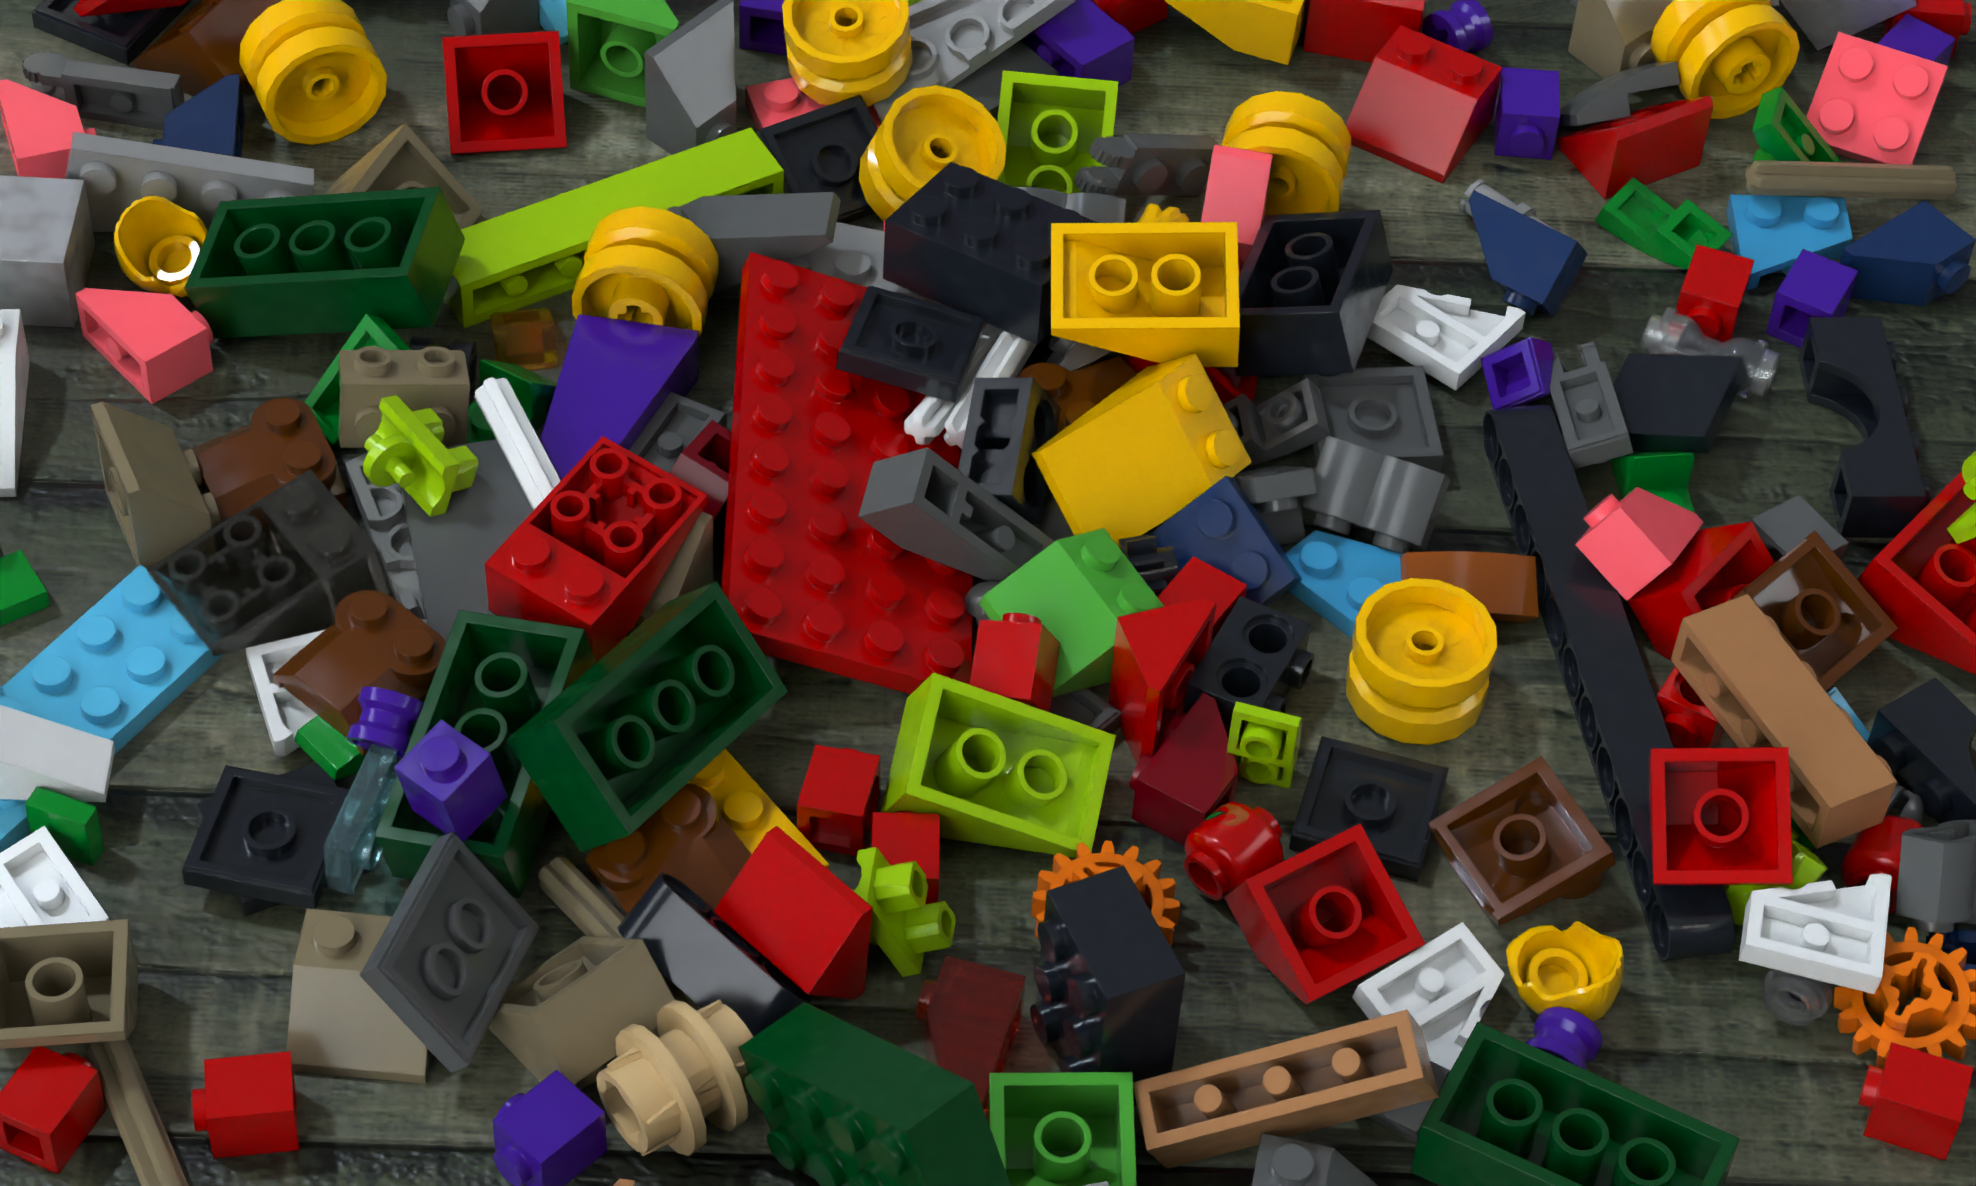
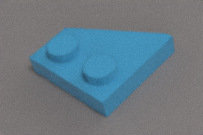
(1780, 227)
(1340, 575)

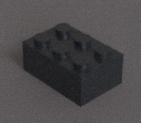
(977, 249)
(1311, 293)
(1106, 980)

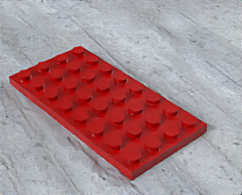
(802, 449)

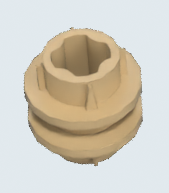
(670, 1083)

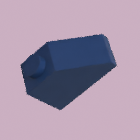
(209, 120)
(1525, 256)
(1910, 258)

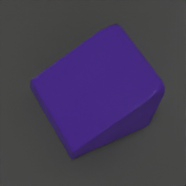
(1519, 373)

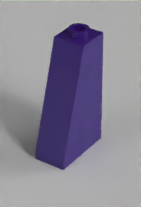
(615, 384)

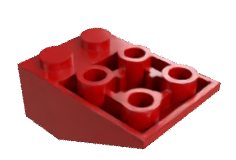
(595, 546)

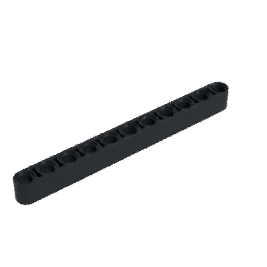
(1598, 667)

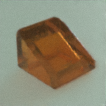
(525, 338)

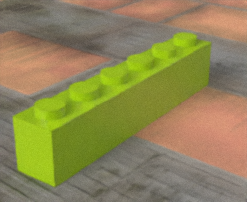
(543, 245)

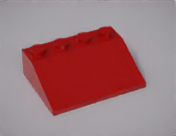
(1930, 582)

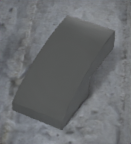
(1609, 96)

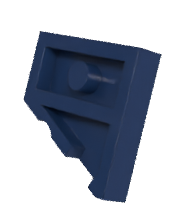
(1232, 537)

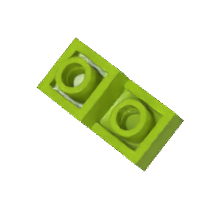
(1264, 744)

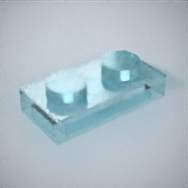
(352, 840)

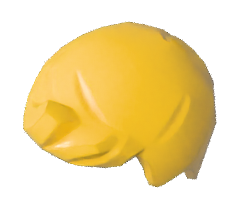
(158, 244)
(1566, 969)

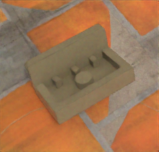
(420, 378)

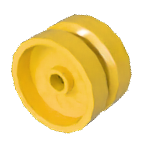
(848, 48)
(1726, 50)
(313, 70)
(922, 137)
(1307, 148)
(647, 270)
(1420, 661)

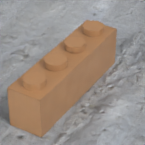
(1774, 700)
(1285, 1089)

